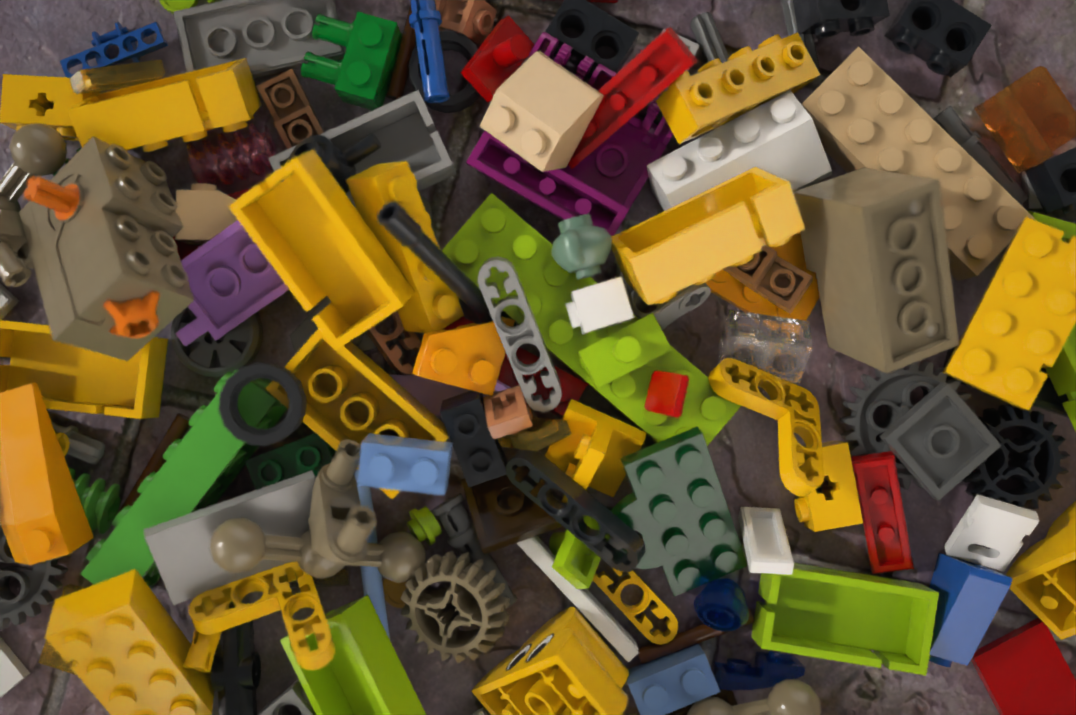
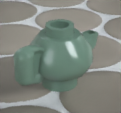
(581, 246)

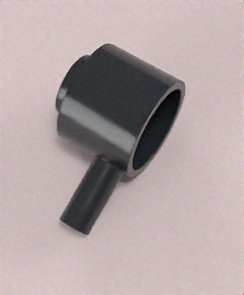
(339, 163)

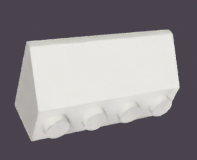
(770, 137)

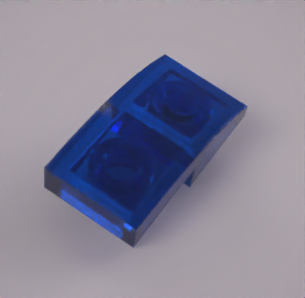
(767, 671)

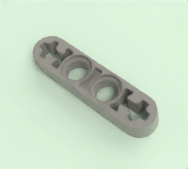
(516, 336)

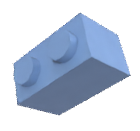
(404, 464)
(672, 681)

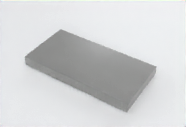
(265, 32)
(183, 543)

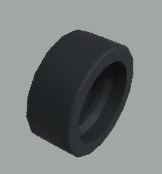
(450, 41)
(229, 404)

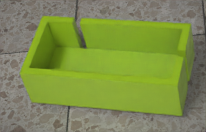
(845, 615)
(365, 669)

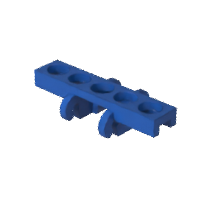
(118, 38)

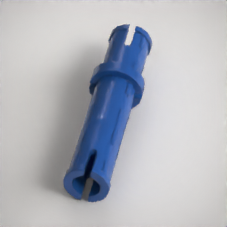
(426, 23)

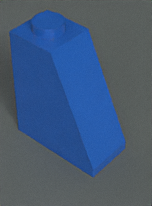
(964, 607)

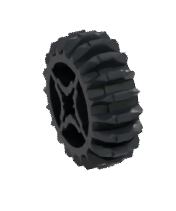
(1036, 444)

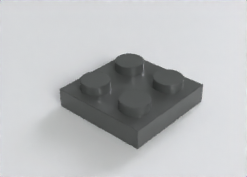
(940, 440)

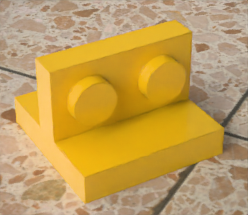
(594, 448)

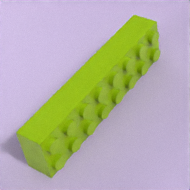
(500, 232)

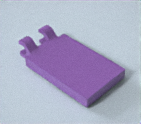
(228, 283)

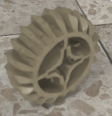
(474, 596)

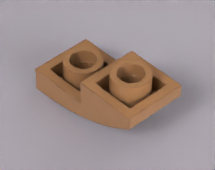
(290, 108)
(773, 278)

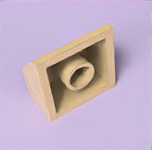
(542, 112)

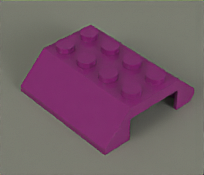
(601, 183)

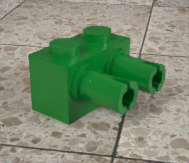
(368, 62)

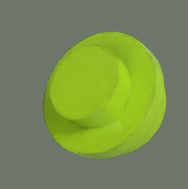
(424, 525)

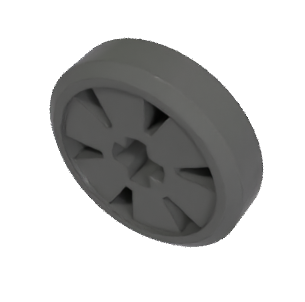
(218, 357)

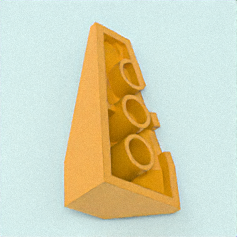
(37, 492)

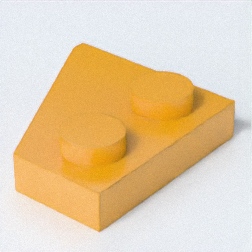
(463, 356)

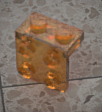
(1029, 119)

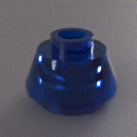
(722, 605)

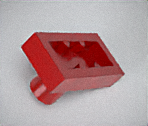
(497, 58)

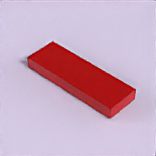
(882, 512)

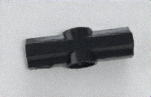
(236, 671)

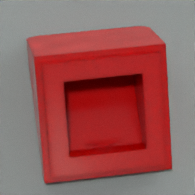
(667, 393)

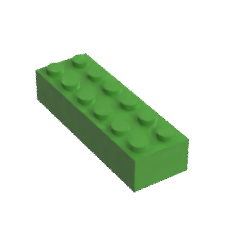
(191, 479)

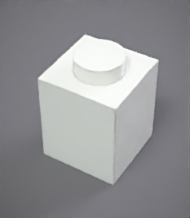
(599, 306)

